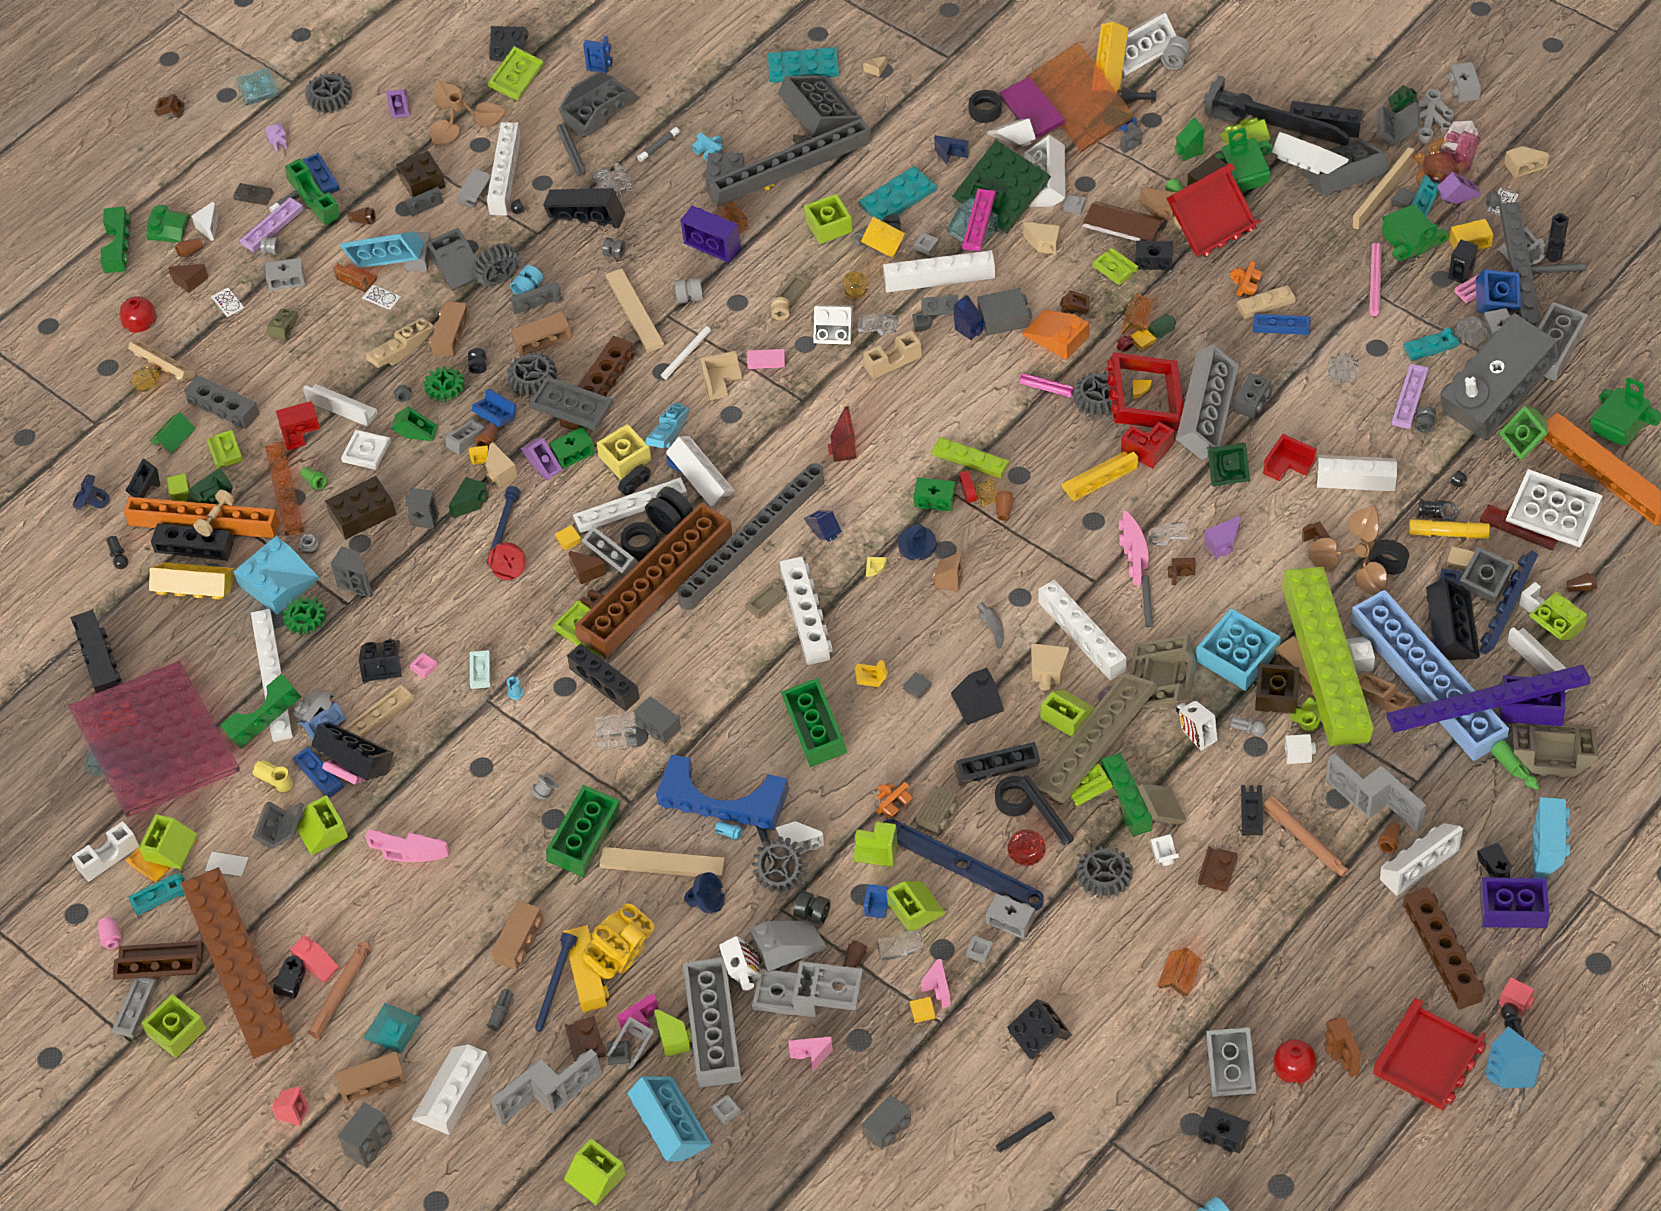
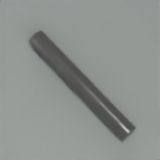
(1558, 268)
(1147, 601)

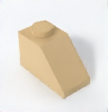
(1525, 161)
(1042, 236)
(499, 467)

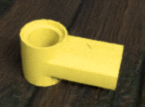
(273, 775)

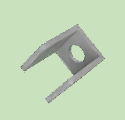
(644, 1035)

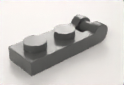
(536, 297)

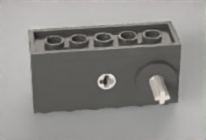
(1499, 376)

